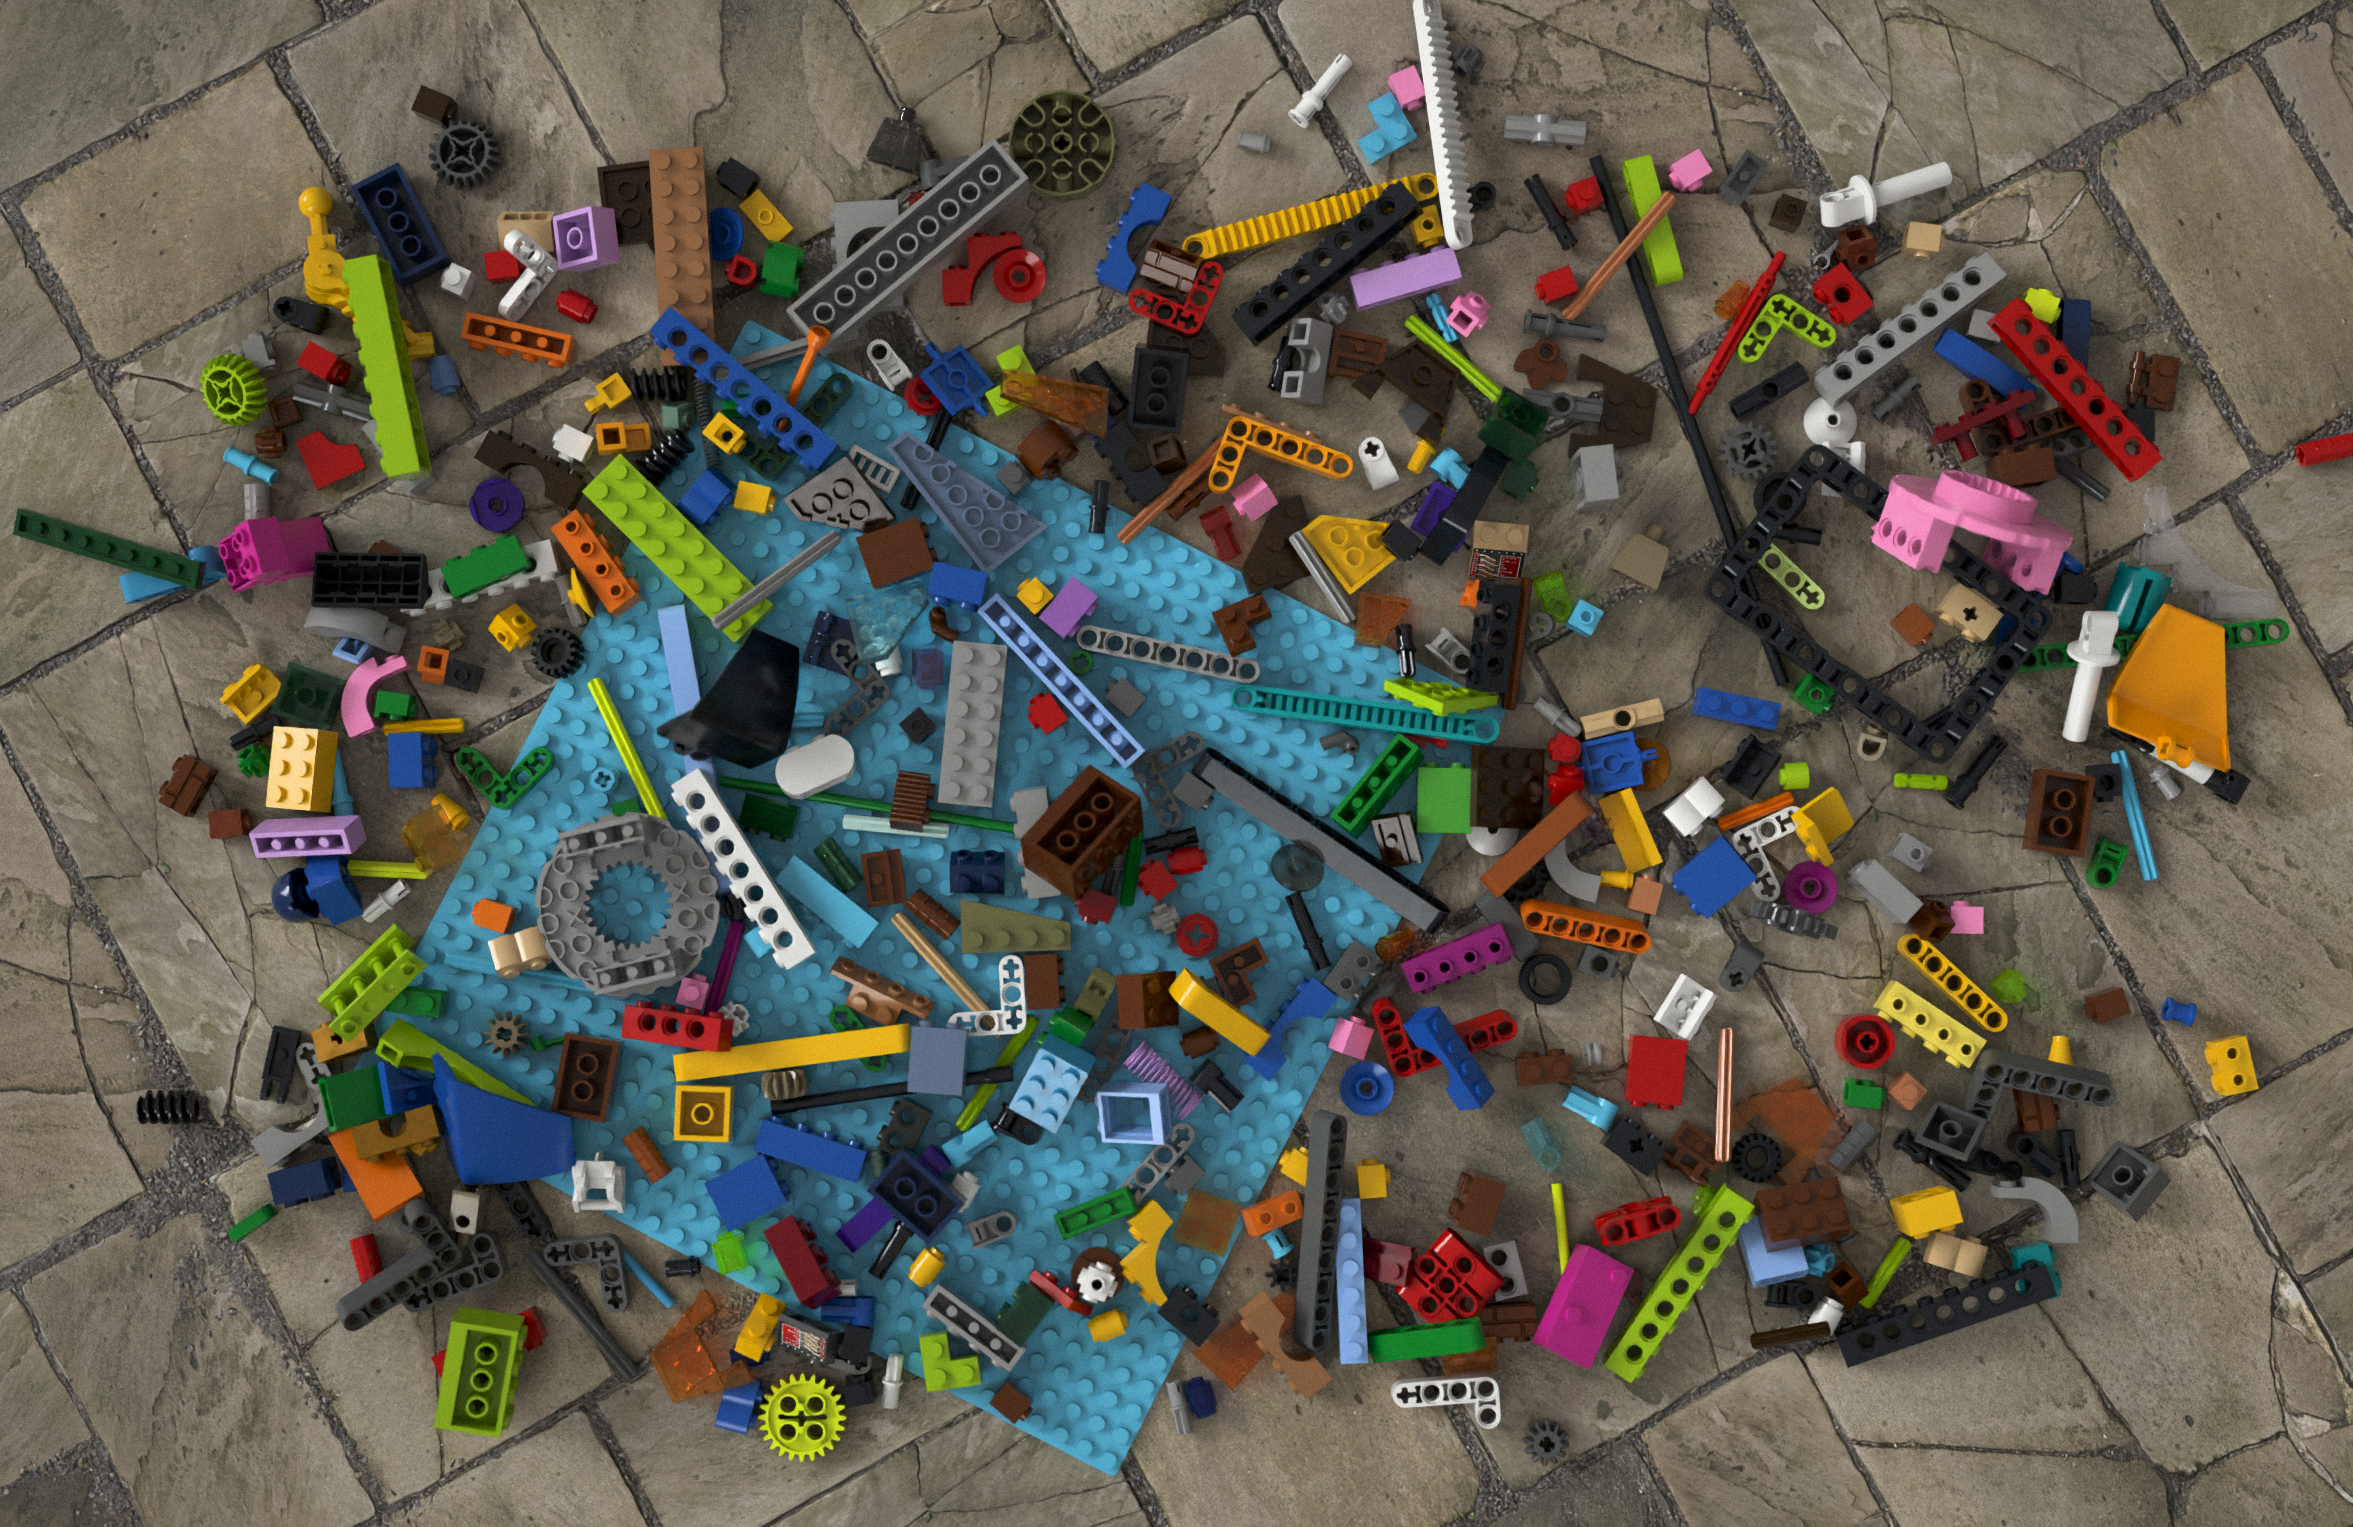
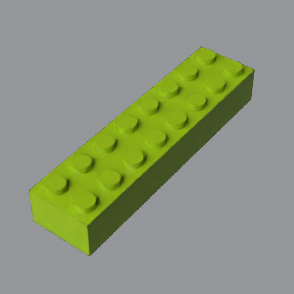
(387, 367)
(674, 544)

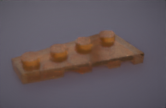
(1235, 1351)

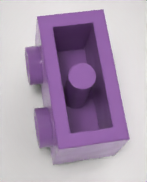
(1069, 609)

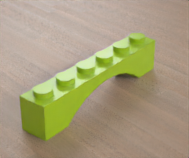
(411, 1048)

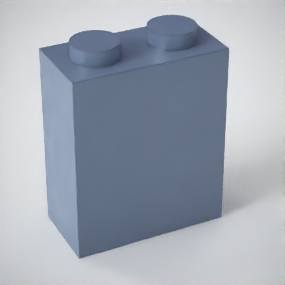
(938, 1058)

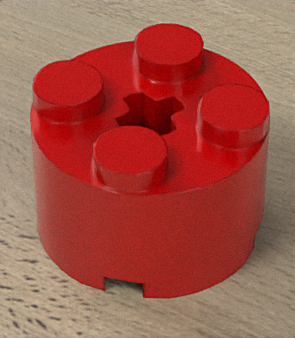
(1861, 1026)

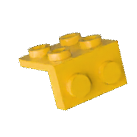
(1822, 823)

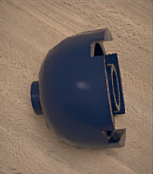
(291, 898)

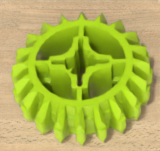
(240, 388)

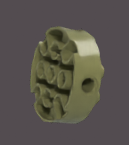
(1088, 151)

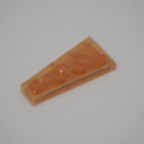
(1064, 400)

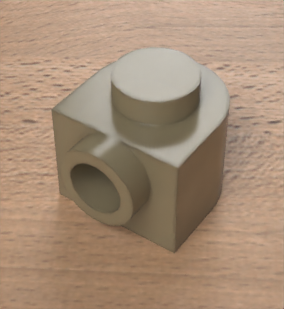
(1871, 742)

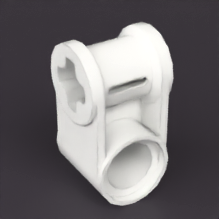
(889, 365)
(1380, 468)

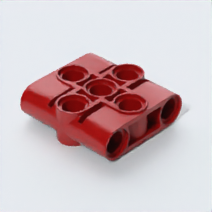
(1636, 1221)
(1448, 1258)

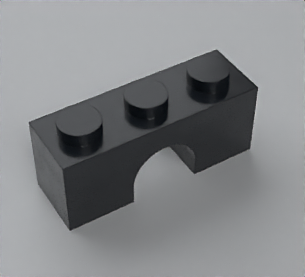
(1140, 484)

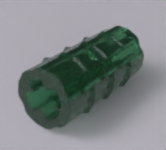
(838, 865)

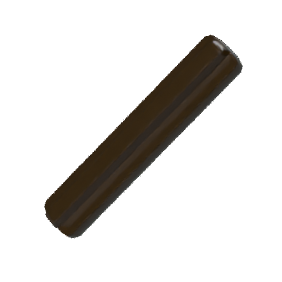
(1790, 1335)

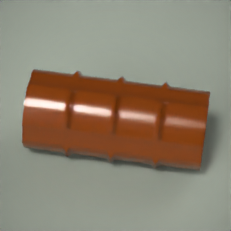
(647, 1154)

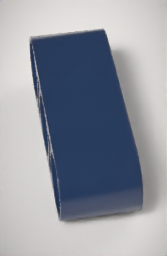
(2074, 329)

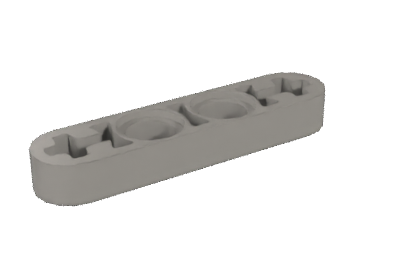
(1157, 1166)

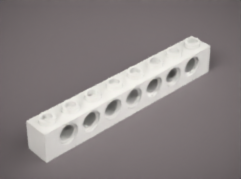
(684, 793)

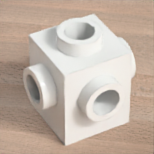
(1104, 1274)

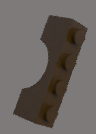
(502, 454)

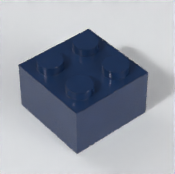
(311, 1179)

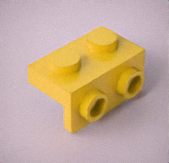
(252, 693)

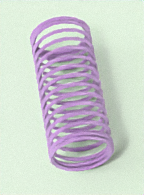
(1196, 1098)

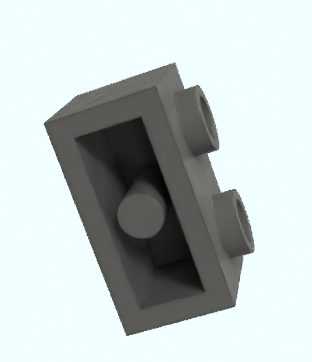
(1352, 970)

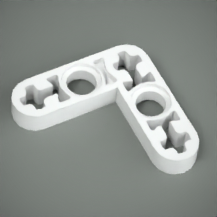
(539, 264)
(1756, 841)
(1001, 1016)

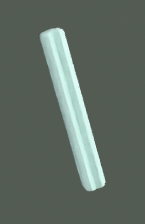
(879, 824)

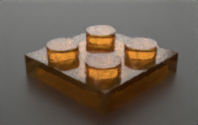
(1207, 1222)

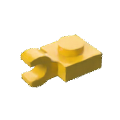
(611, 392)

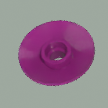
(1823, 883)

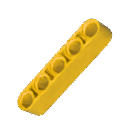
(1964, 986)

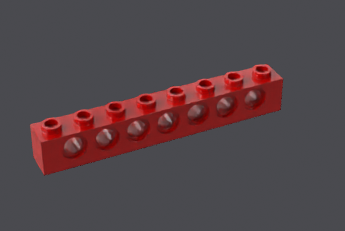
(2059, 386)

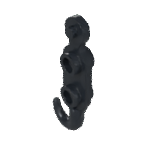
(1983, 1163)

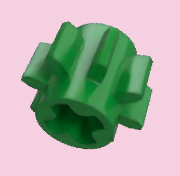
(254, 761)

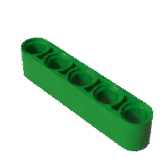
(1426, 1340)

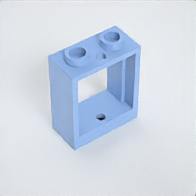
(1159, 1111)

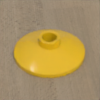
(579, 594)

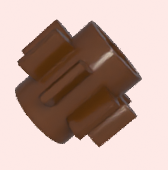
(271, 442)

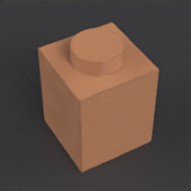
(1645, 894)
(1905, 1090)

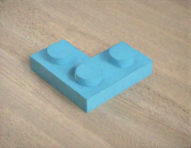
(1393, 129)

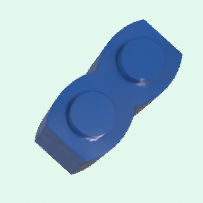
(707, 497)
(738, 1407)

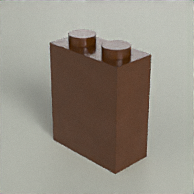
(897, 553)

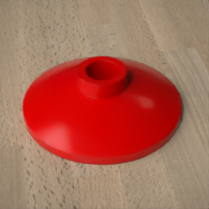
(1022, 261)

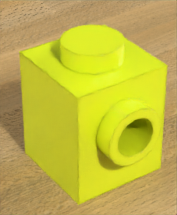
(2043, 304)

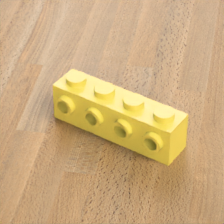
(1930, 1024)

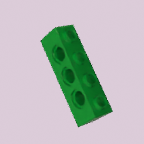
(1377, 786)

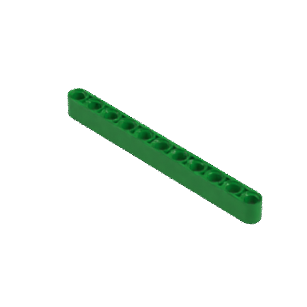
(2233, 641)

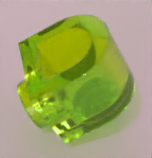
(2009, 986)
(1702, 1199)

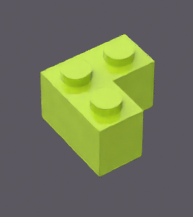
(1014, 360)
(947, 1371)

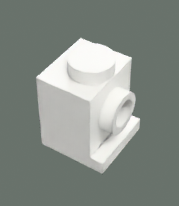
(458, 281)

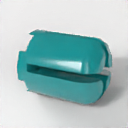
(2136, 596)

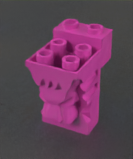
(271, 551)

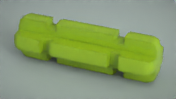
(1920, 781)

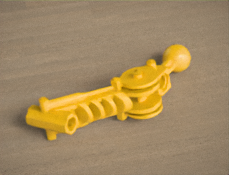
(324, 269)

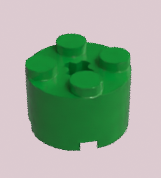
(781, 269)

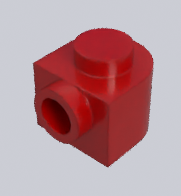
(741, 272)
(1563, 749)

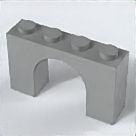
(856, 220)

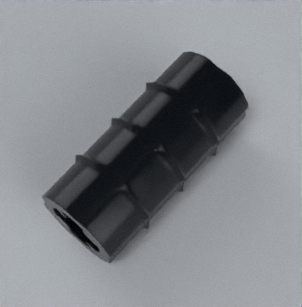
(1096, 375)

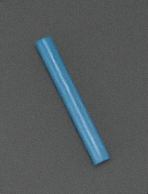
(648, 1280)

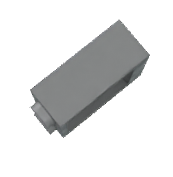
(1883, 891)

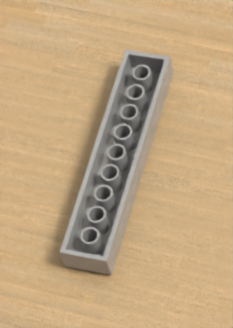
(910, 245)

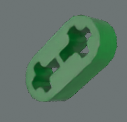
(252, 1222)

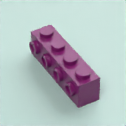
(1458, 957)

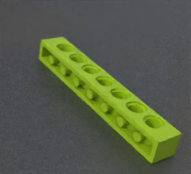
(1631, 1366)

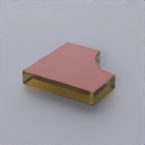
(328, 461)

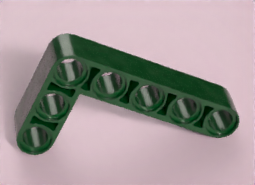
(773, 451)

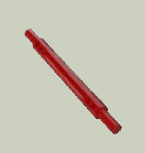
(1736, 332)

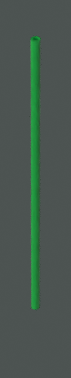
(868, 804)

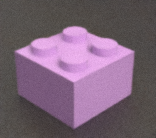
(586, 239)

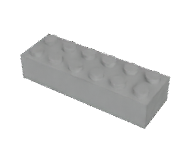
(973, 724)

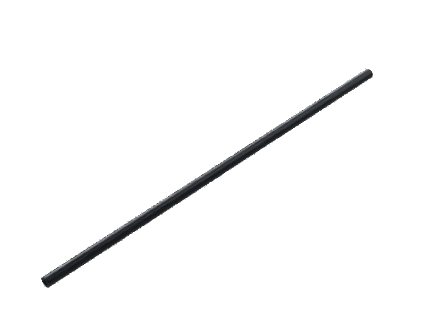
(1682, 401)

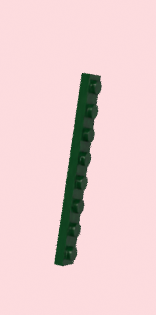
(109, 548)

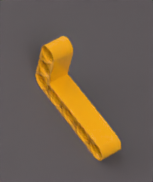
(1273, 450)

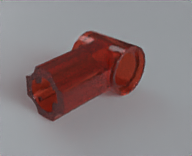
(1219, 528)

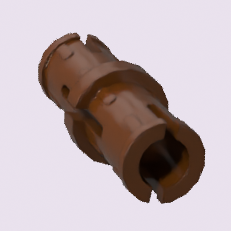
(1189, 499)

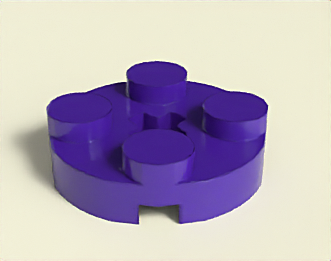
(506, 492)

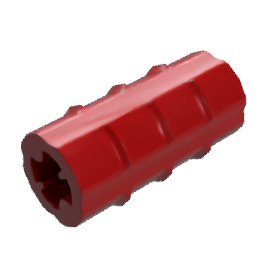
(2325, 450)
(366, 1257)

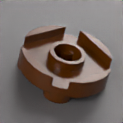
(1093, 1255)

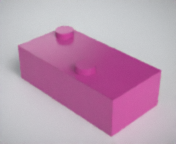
(1583, 1306)

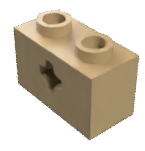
(1983, 614)

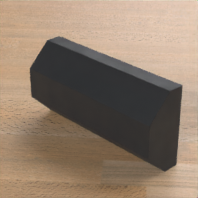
(370, 580)

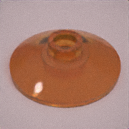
(1660, 768)

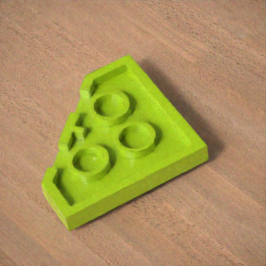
(1439, 696)

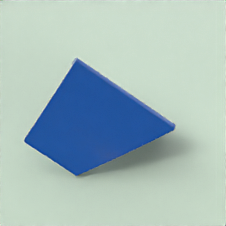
(498, 1137)

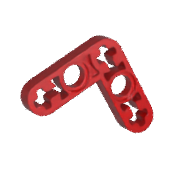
(1189, 309)

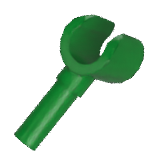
(539, 1044)

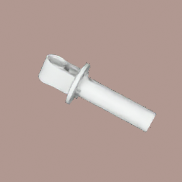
(1862, 199)
(2093, 653)

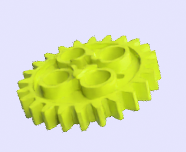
(803, 1441)

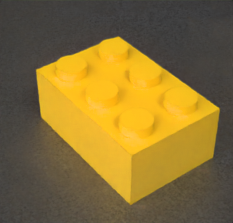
(302, 769)

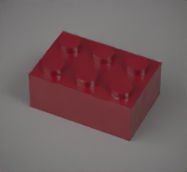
(804, 1261)

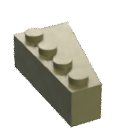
(1000, 929)

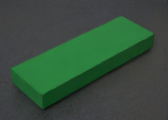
(1096, 1212)

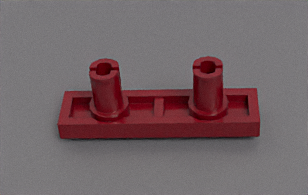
(1960, 432)

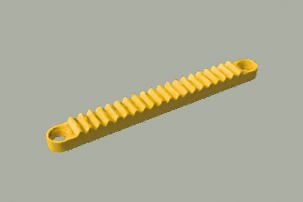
(1299, 220)

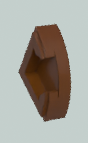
(1634, 1288)

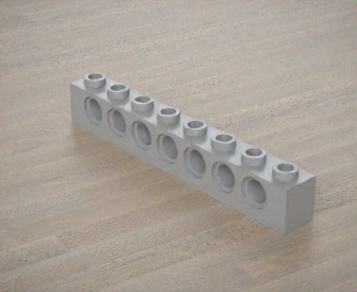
(1989, 279)

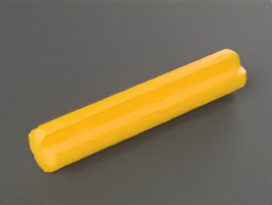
(431, 726)

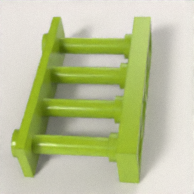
(371, 982)

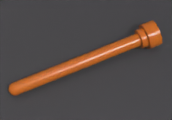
(817, 339)

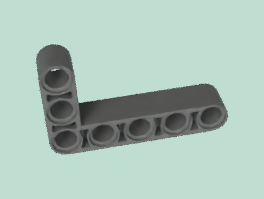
(2032, 1080)
(406, 1275)

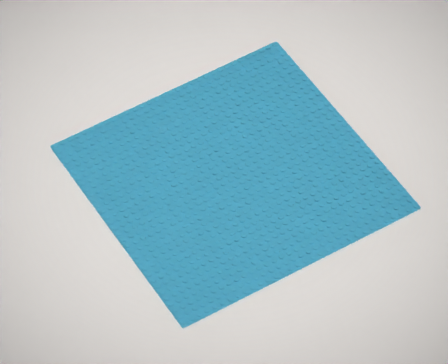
(1156, 587)

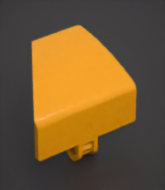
(2175, 690)

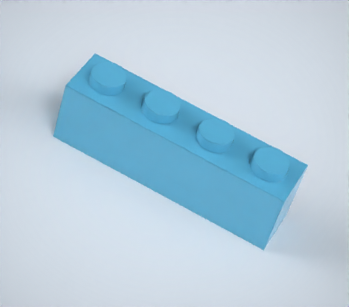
(827, 901)

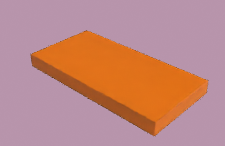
(382, 1184)

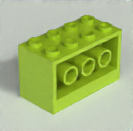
(481, 1372)

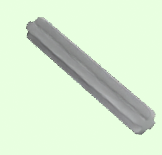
(1322, 577)

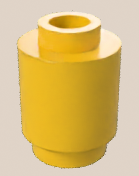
(927, 1266)
(1108, 1325)

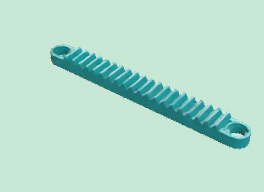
(1363, 714)

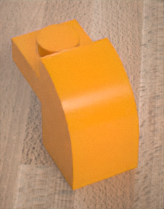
(620, 439)

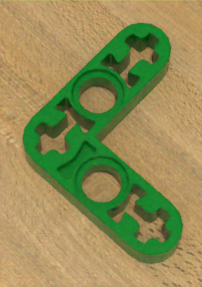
(500, 783)

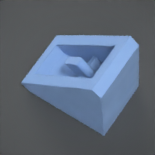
(354, 650)

